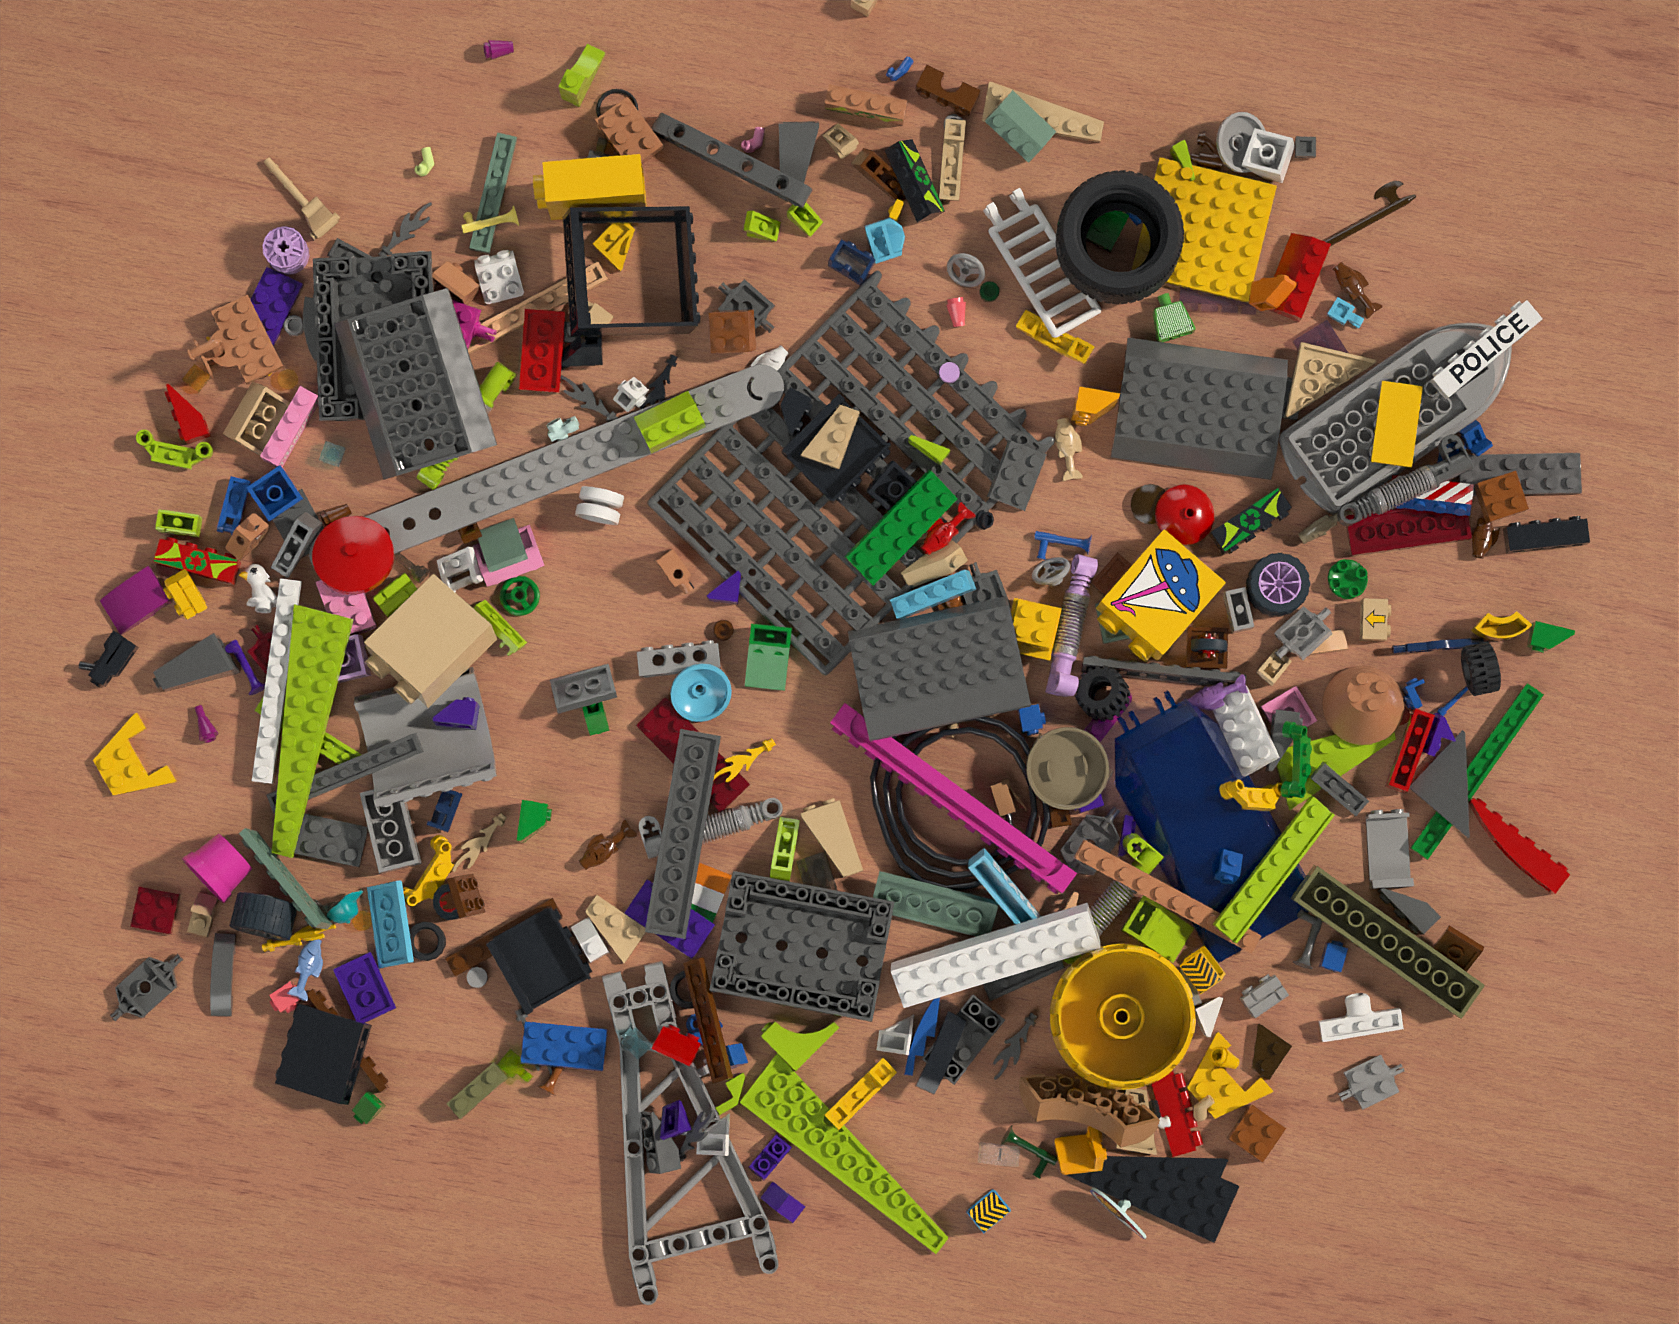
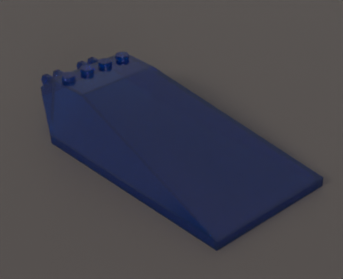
(1171, 786)

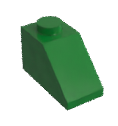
(1546, 636)
(596, 718)
(367, 1108)

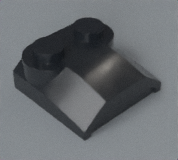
(890, 485)

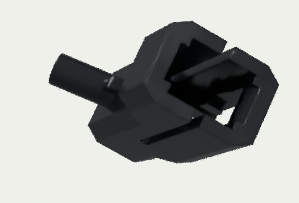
(112, 661)

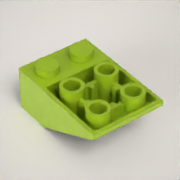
(1157, 928)

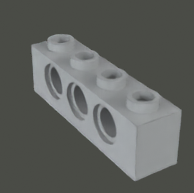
(669, 667)

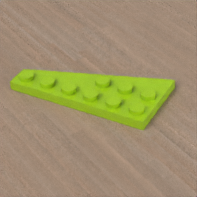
(1334, 752)

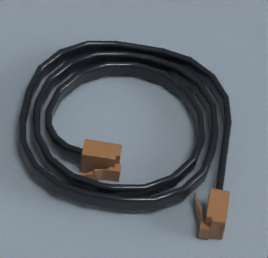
(999, 791)

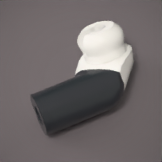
(1164, 1121)

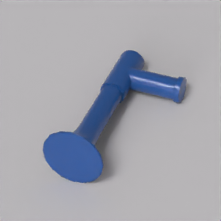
(1045, 537)

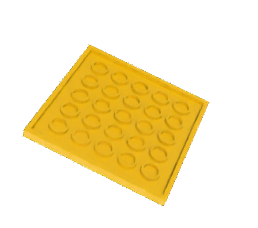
(1222, 228)

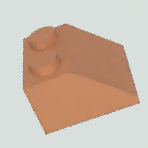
(461, 287)

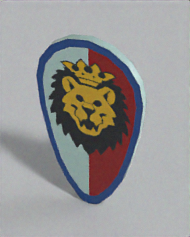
(1118, 1210)

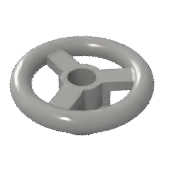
(967, 266)
(1052, 575)

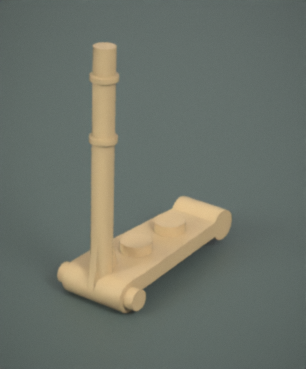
(317, 215)

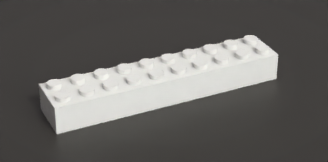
(995, 955)

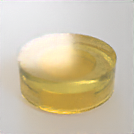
(288, 379)
(362, 920)

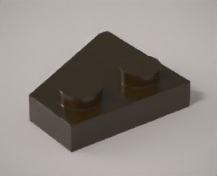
(1268, 1052)

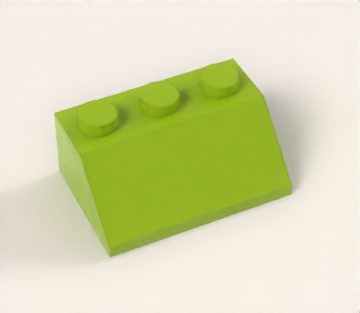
(669, 422)

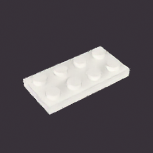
(1245, 732)

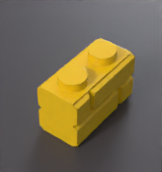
(185, 594)

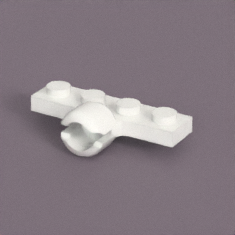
(1360, 1020)

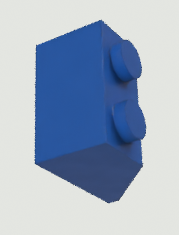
(274, 493)

